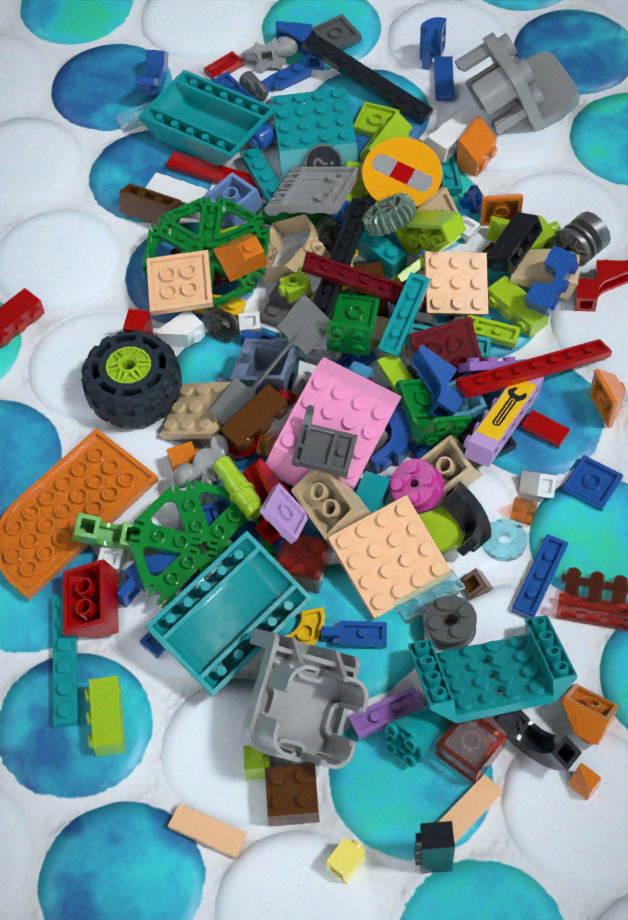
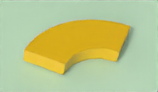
(309, 626)

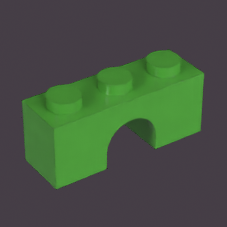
(93, 531)

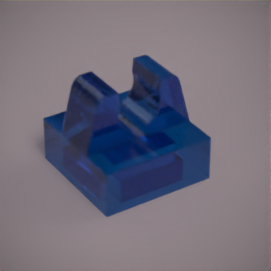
(472, 199)

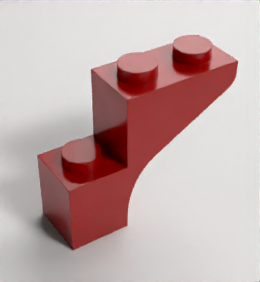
(607, 276)
(263, 480)

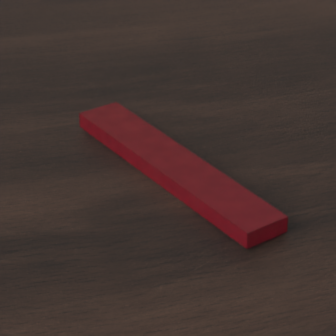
(352, 278)

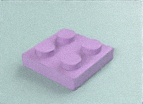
(284, 513)

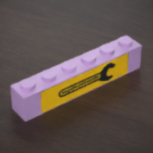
(501, 421)

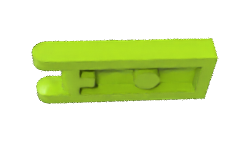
(499, 332)

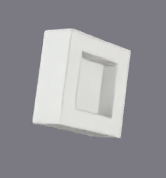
(471, 226)
(249, 321)
(113, 556)

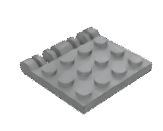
(313, 190)

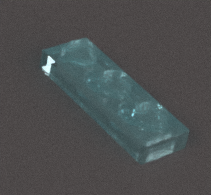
(415, 603)

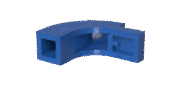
(154, 73)
(397, 447)
(156, 565)

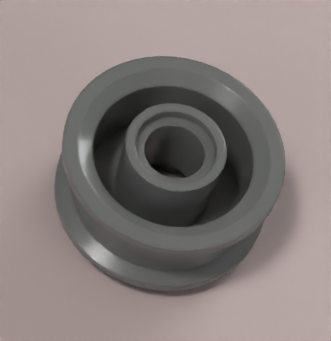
(450, 609)

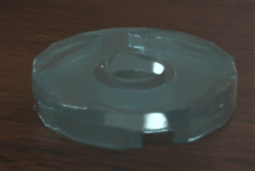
(506, 551)

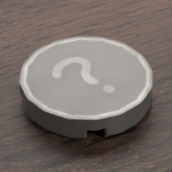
(323, 156)

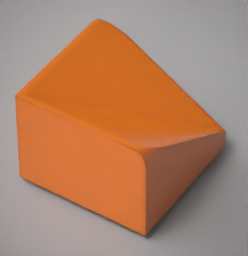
(584, 781)

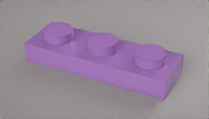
(490, 363)
(381, 713)

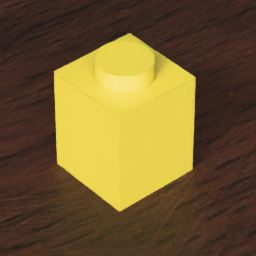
(346, 859)

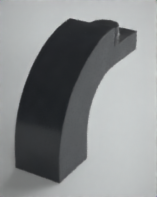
(470, 517)
(543, 747)

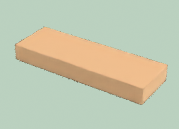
(472, 806)
(207, 831)

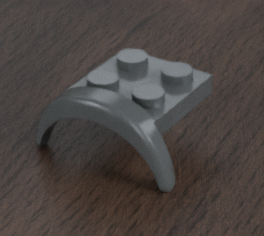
(323, 448)

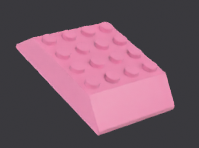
(340, 403)

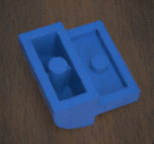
(432, 40)

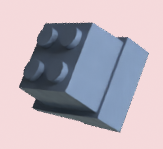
(258, 355)

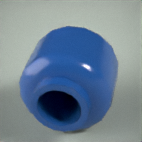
(263, 137)

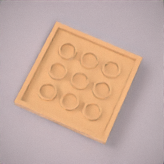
(388, 555)

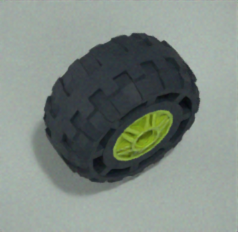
(131, 379)

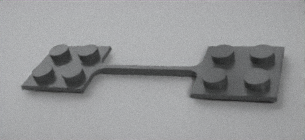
(303, 328)

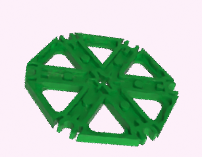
(209, 238)
(183, 543)

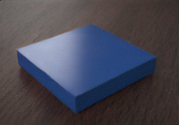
(592, 483)

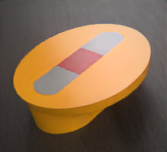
(402, 167)

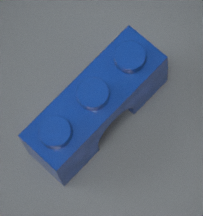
(545, 297)

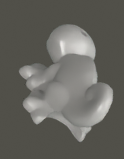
(267, 55)
(202, 466)

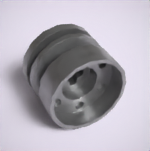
(584, 236)

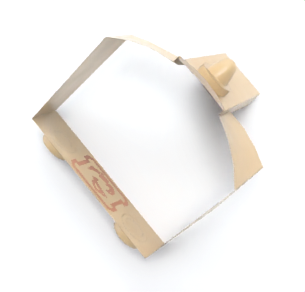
(277, 234)

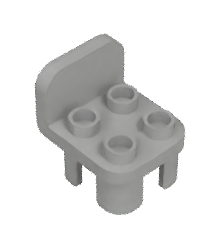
(536, 84)
(303, 701)

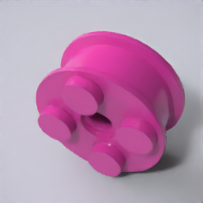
(419, 482)

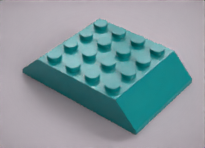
(204, 117)
(312, 120)
(215, 614)

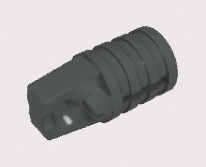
(253, 86)

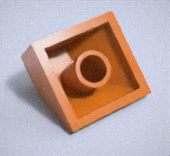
(501, 206)
(241, 256)
(607, 395)
(589, 713)

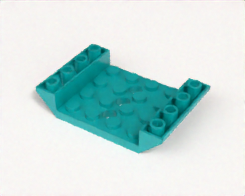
(527, 670)

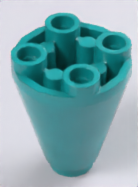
(413, 734)

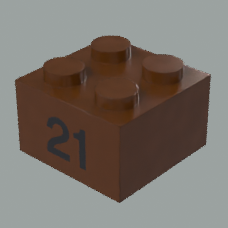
(292, 795)

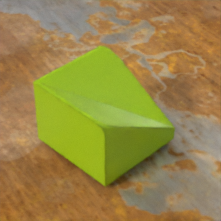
(496, 227)

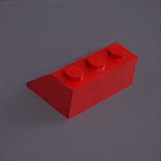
(90, 600)

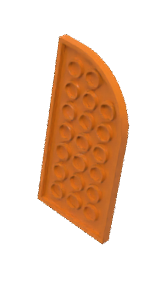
(39, 524)

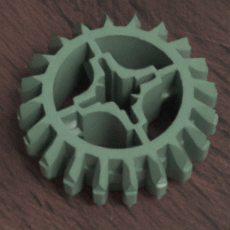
(389, 214)

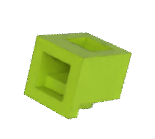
(294, 286)
(255, 763)

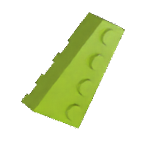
(430, 230)

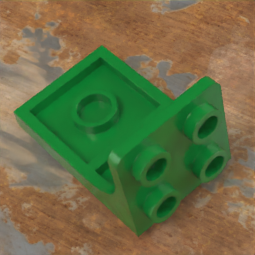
(352, 324)
(425, 428)

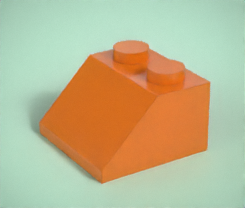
(476, 147)

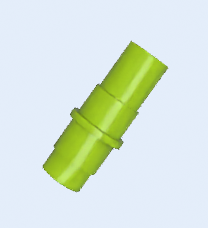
(238, 487)

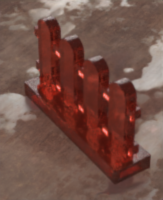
(593, 609)

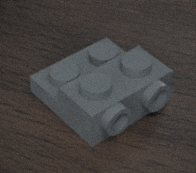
(276, 307)

